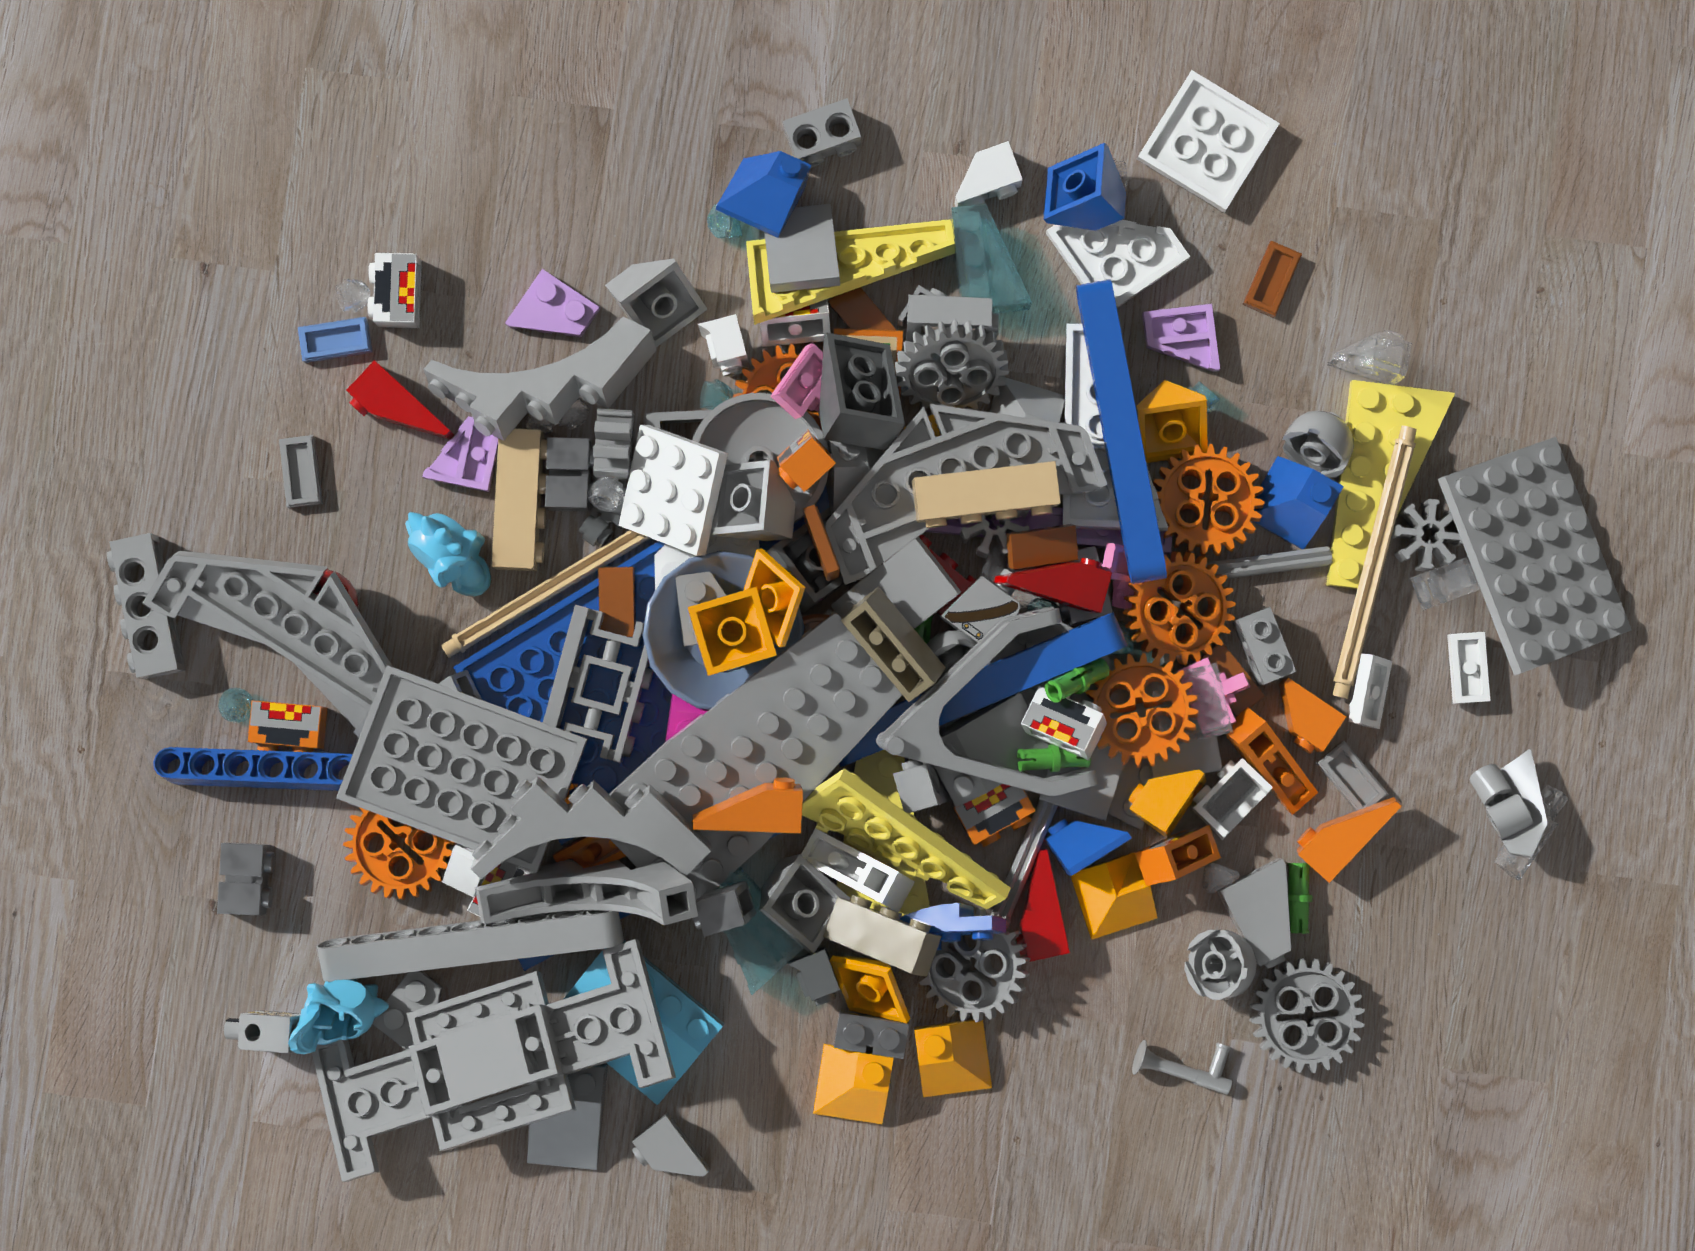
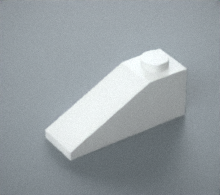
(857, 870)

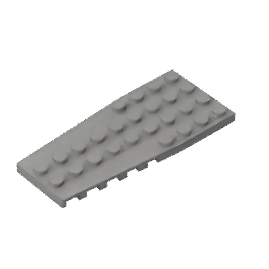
(780, 723)

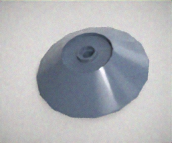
(683, 667)

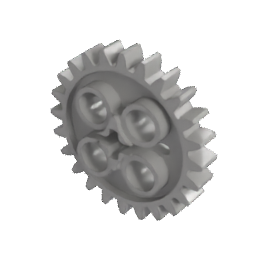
(952, 366)
(954, 989)
(1309, 1047)

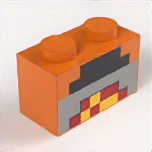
(804, 461)
(287, 725)
(994, 811)
(1177, 855)

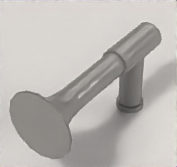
(1211, 1080)

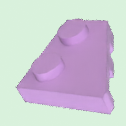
(552, 308)
(1184, 334)
(466, 459)

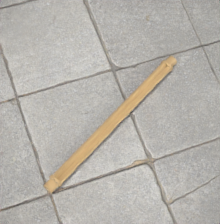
(1374, 562)
(543, 592)

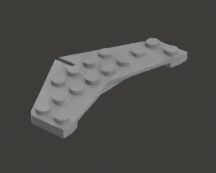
(881, 511)
(278, 608)

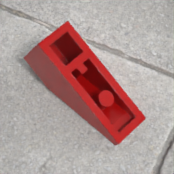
(389, 401)
(1072, 584)
(1041, 918)

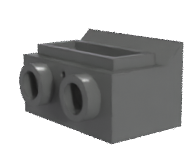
(816, 976)

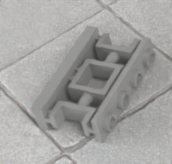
(570, 675)

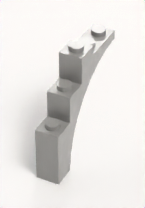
(549, 391)
(545, 816)
(648, 891)

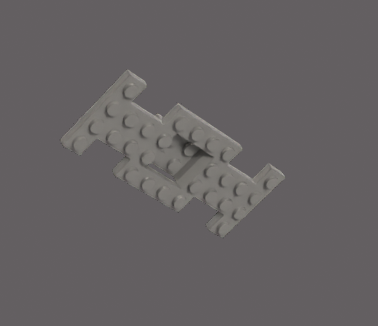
(487, 1046)

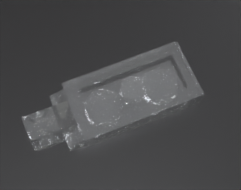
(1517, 866)

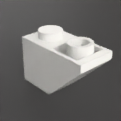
(990, 175)
(459, 872)

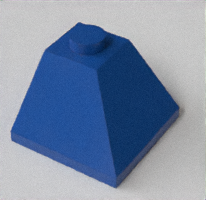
(765, 191)
(1085, 191)
(1295, 501)
(1082, 843)

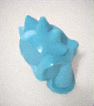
(449, 552)
(335, 1013)

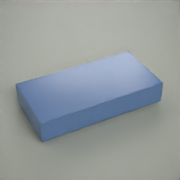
(335, 339)

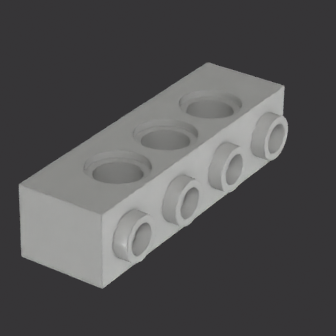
(167, 655)

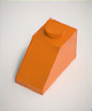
(1308, 717)

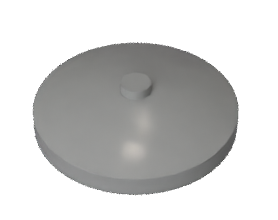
(759, 429)

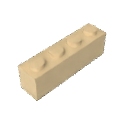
(985, 493)
(518, 501)

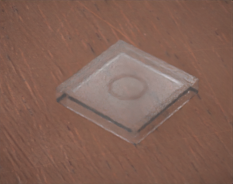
(1211, 703)

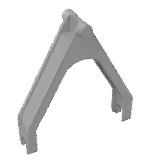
(917, 729)

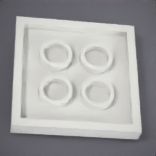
(1208, 141)
(673, 489)

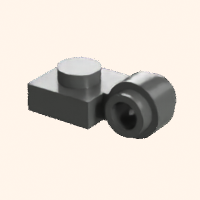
(597, 530)

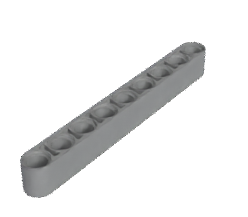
(468, 944)

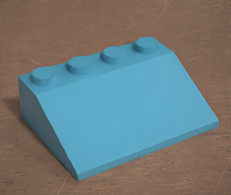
(684, 1020)

